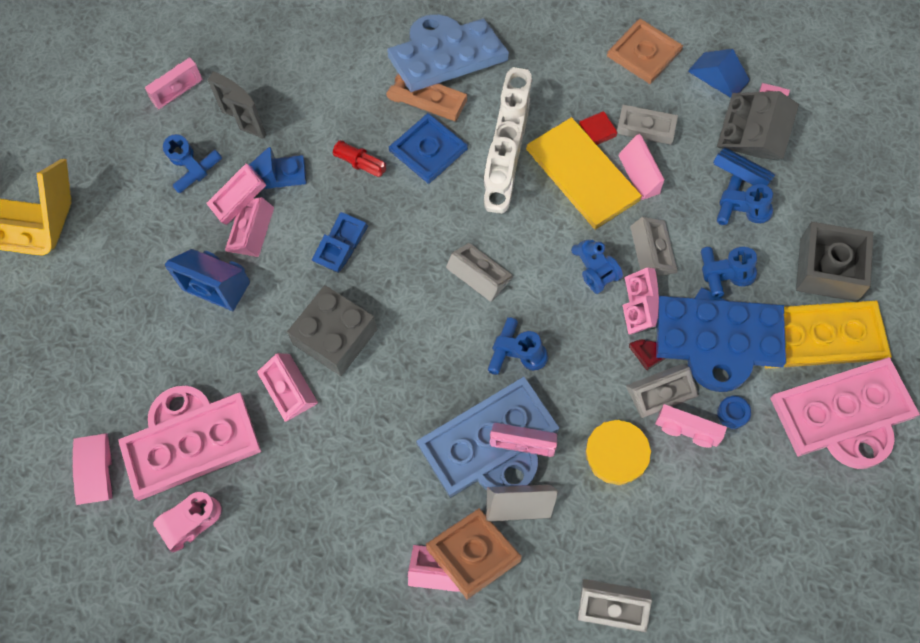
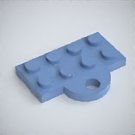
(445, 51)
(462, 448)

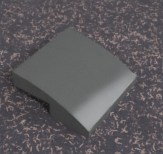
(236, 103)

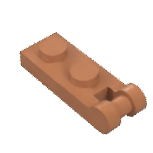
(434, 99)

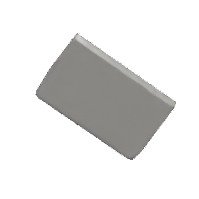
(653, 246)
(478, 271)
(665, 387)
(520, 502)
(614, 605)

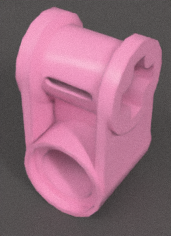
(184, 522)

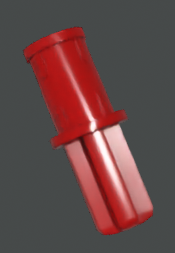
(359, 158)

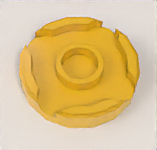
(618, 452)

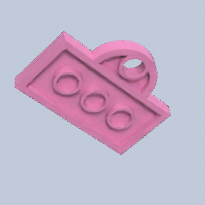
(846, 412)
(187, 441)

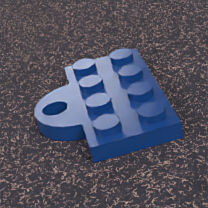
(720, 336)

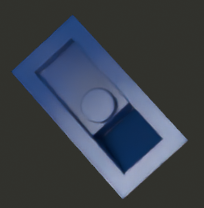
(279, 171)

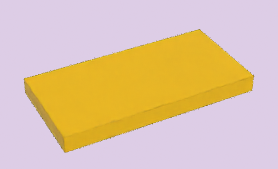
(583, 173)
(834, 334)

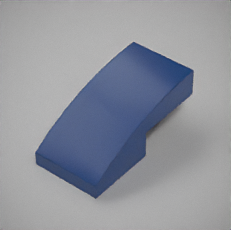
(339, 245)

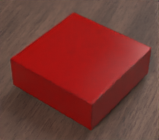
(598, 128)

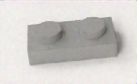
(648, 123)

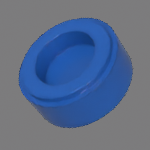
(734, 412)

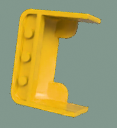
(34, 226)

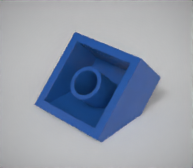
(209, 277)

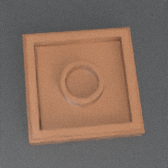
(644, 51)
(473, 553)

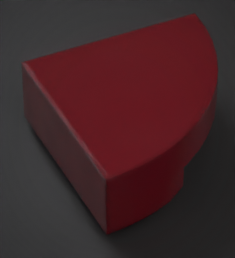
(645, 352)

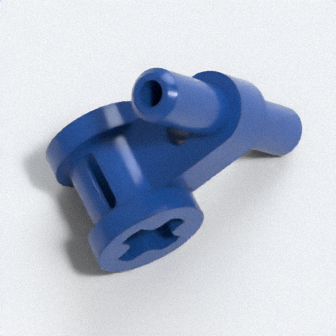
(196, 171)
(746, 202)
(599, 269)
(727, 269)
(525, 346)

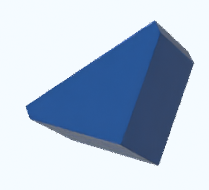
(721, 70)

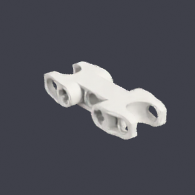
(507, 140)

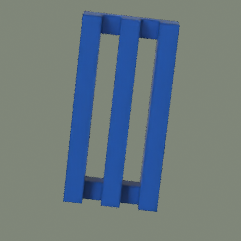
(743, 168)

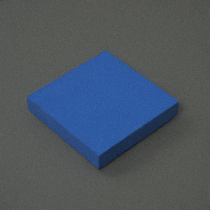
(428, 148)

